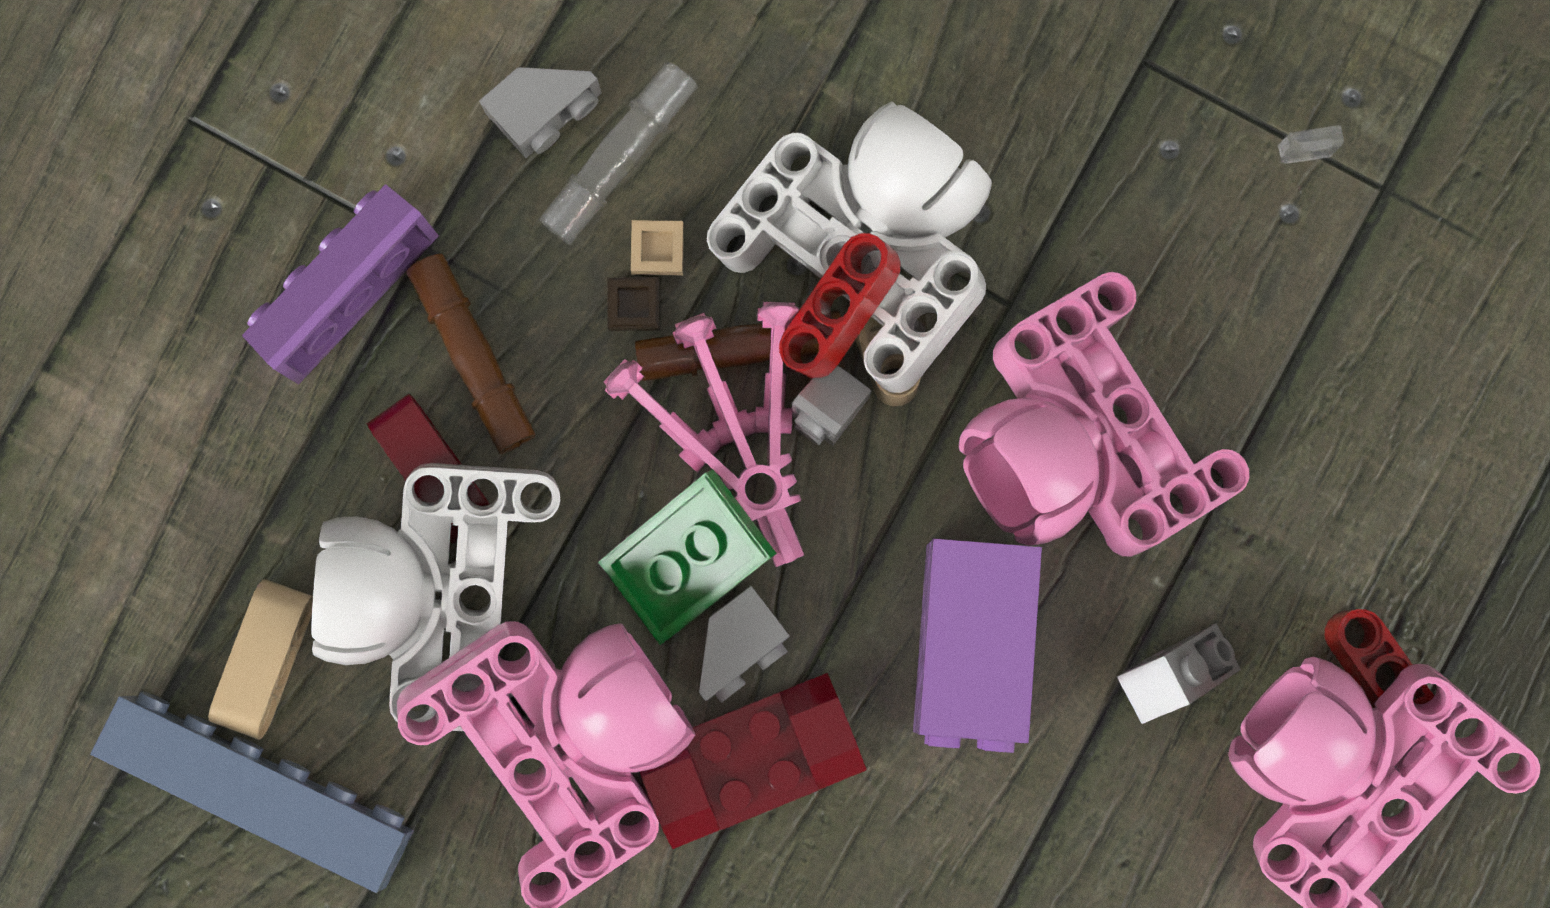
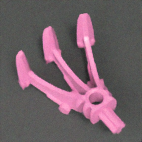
(733, 425)

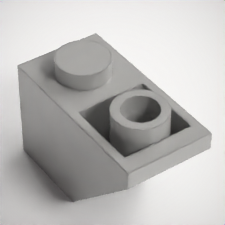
(539, 102)
(828, 406)
(736, 640)
(1179, 674)

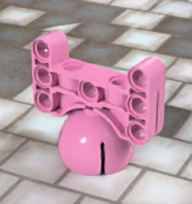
(1066, 448)
(602, 710)
(1343, 761)

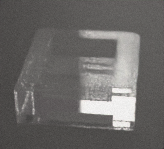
(1311, 144)

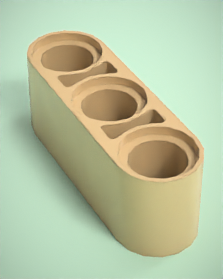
(261, 659)

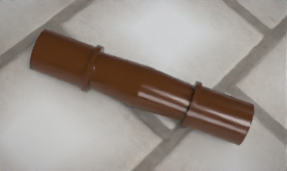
(729, 348)
(470, 353)

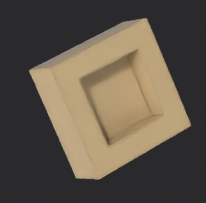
(657, 247)

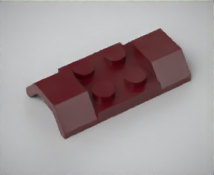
(754, 761)

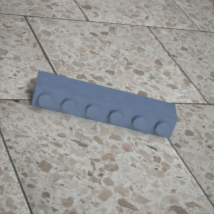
(252, 791)

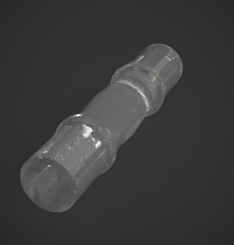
(618, 153)

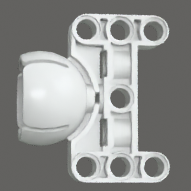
(896, 186)
(381, 583)

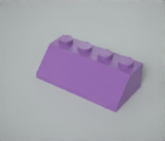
(339, 284)

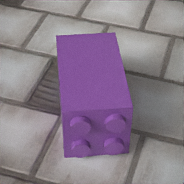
(977, 644)

